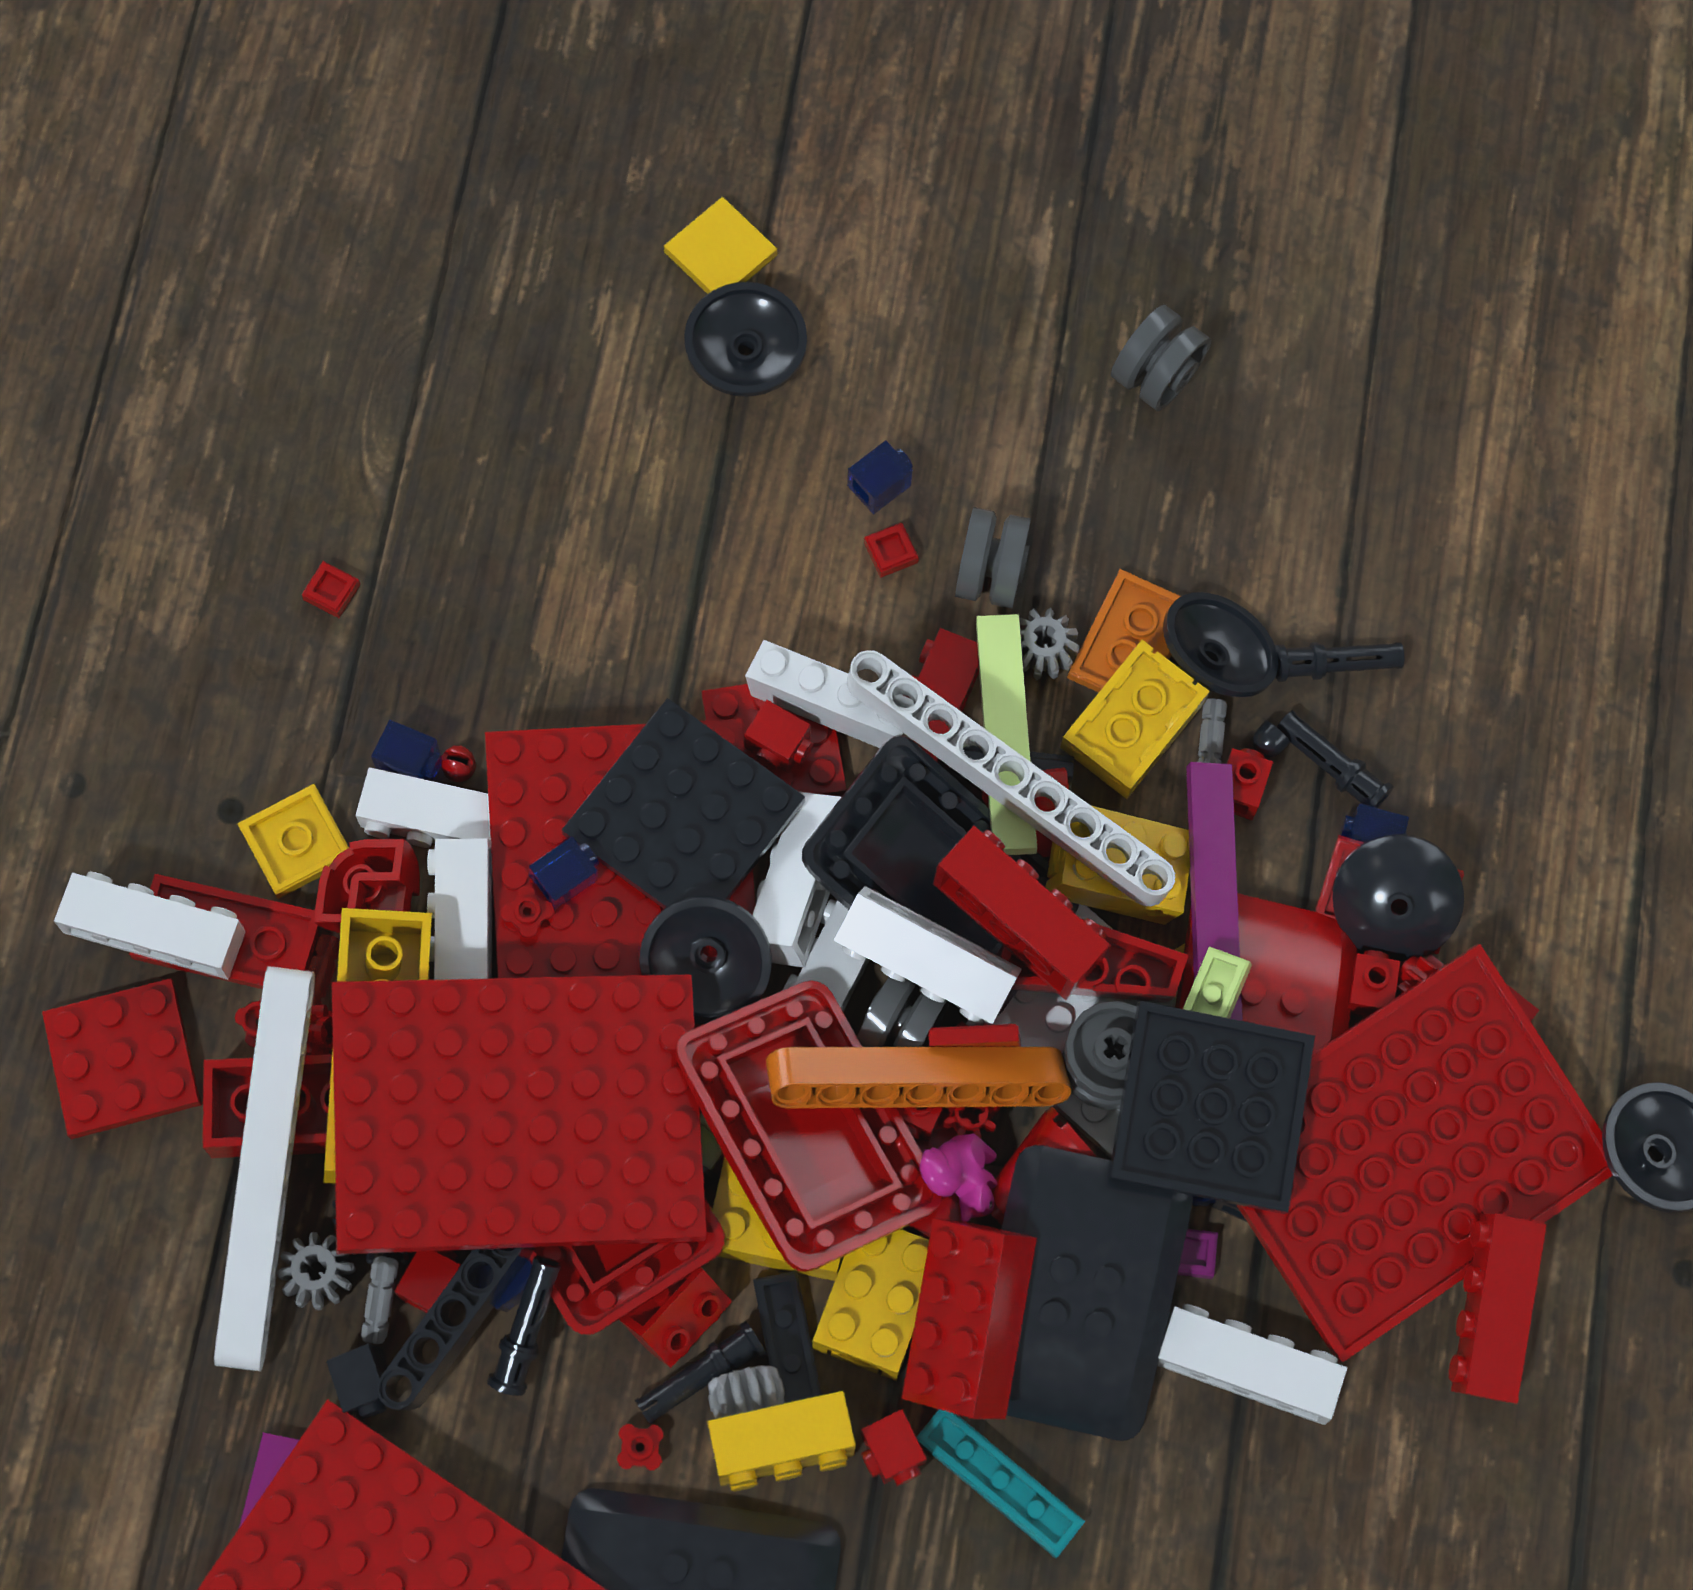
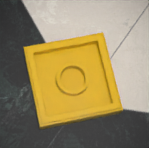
(720, 248)
(293, 840)

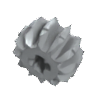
(1054, 632)
(300, 1280)
(745, 1391)

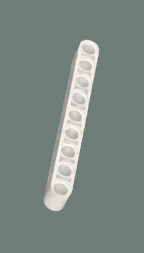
(1017, 798)
(264, 1168)

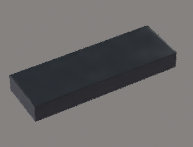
(787, 1334)

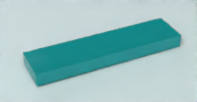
(1000, 1481)

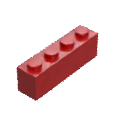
(949, 671)
(1497, 1307)

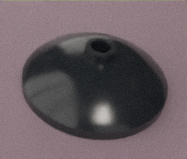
(742, 318)
(1220, 645)
(1392, 870)
(720, 982)
(1657, 1121)

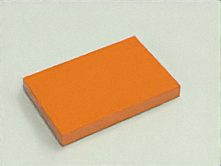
(1129, 614)

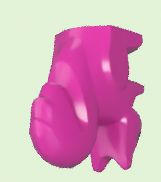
(959, 1170)

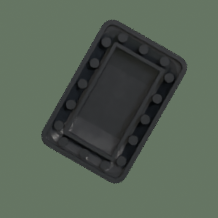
(896, 831)
(1094, 1291)
(688, 1545)

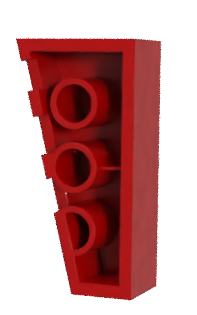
(1128, 971)

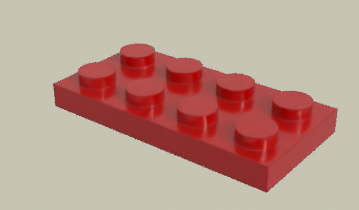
(274, 933)

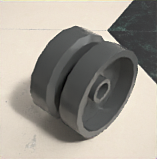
(1160, 357)
(993, 557)
(898, 1019)
(1099, 1031)

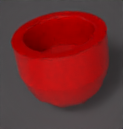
(456, 770)

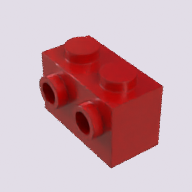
(677, 1316)

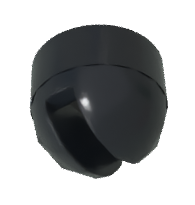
(1269, 740)

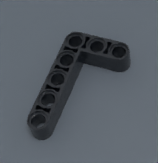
(437, 1325)

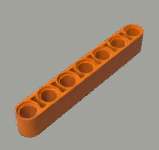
(917, 1077)

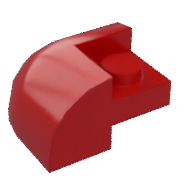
(370, 877)

